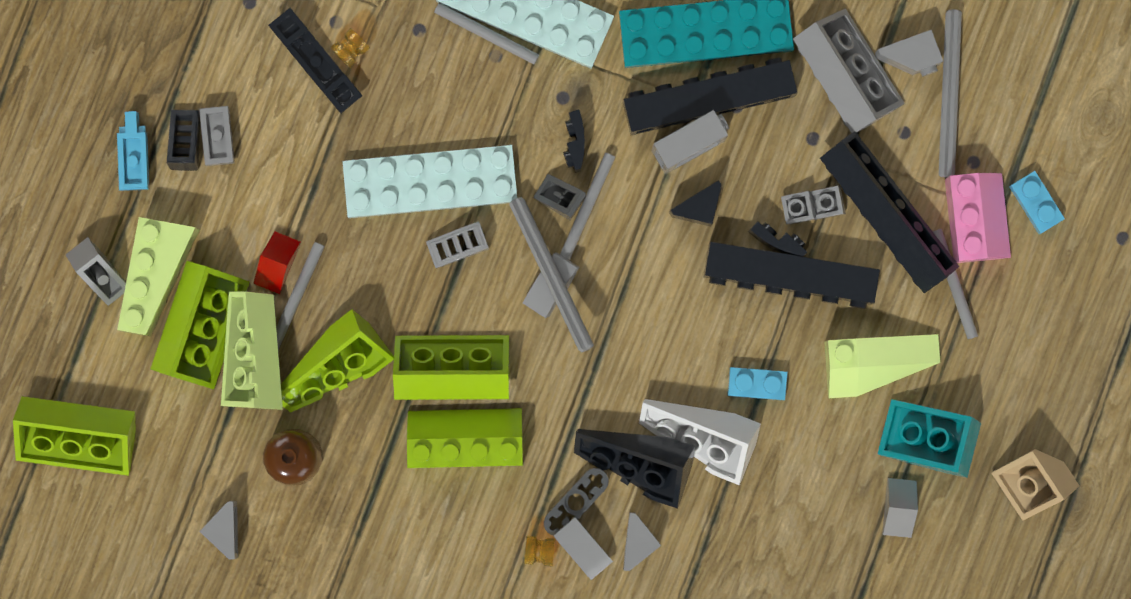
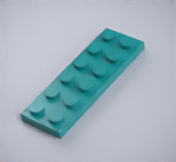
(705, 31)

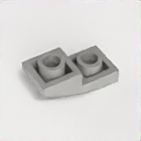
(813, 205)
(539, 296)
(583, 548)

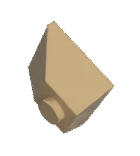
(1035, 482)

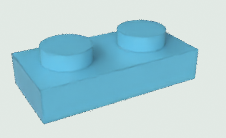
(1036, 202)
(757, 383)

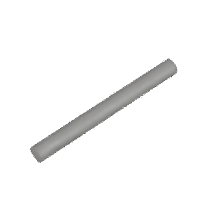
(486, 33)
(587, 206)
(298, 291)
(958, 295)

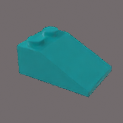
(929, 438)

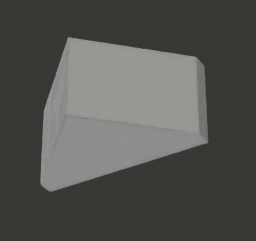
(900, 507)
(223, 530)
(639, 542)

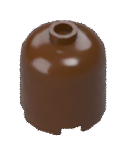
(292, 457)

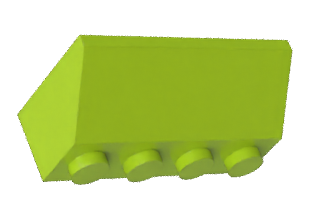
(196, 326)
(451, 367)
(74, 435)
(464, 438)

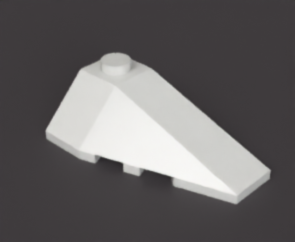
(719, 437)

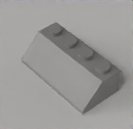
(848, 71)

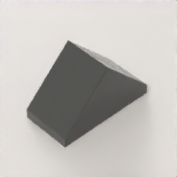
(560, 196)

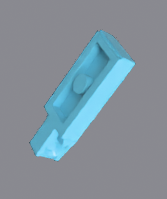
(133, 154)

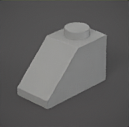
(913, 54)
(97, 271)

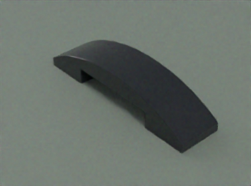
(315, 60)

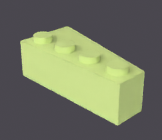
(153, 271)
(251, 353)

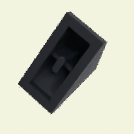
(700, 207)

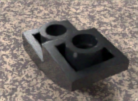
(575, 149)
(786, 244)

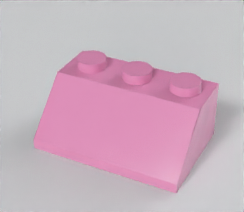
(977, 217)

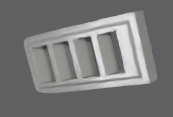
(482, 245)

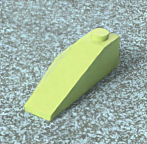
(870, 363)

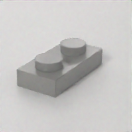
(217, 136)

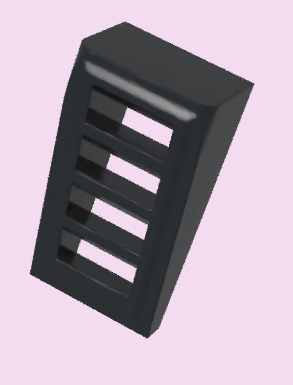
(183, 163)

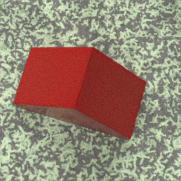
(276, 262)

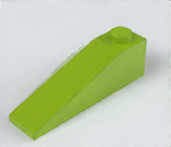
(341, 355)

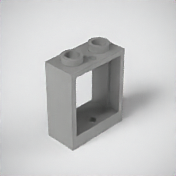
(690, 141)

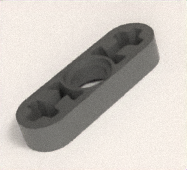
(564, 501)

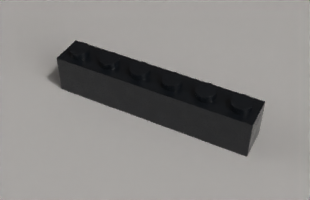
(721, 93)
(889, 212)
(791, 273)

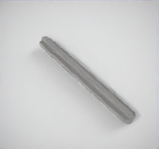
(950, 93)
(551, 274)

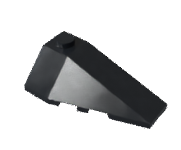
(649, 462)

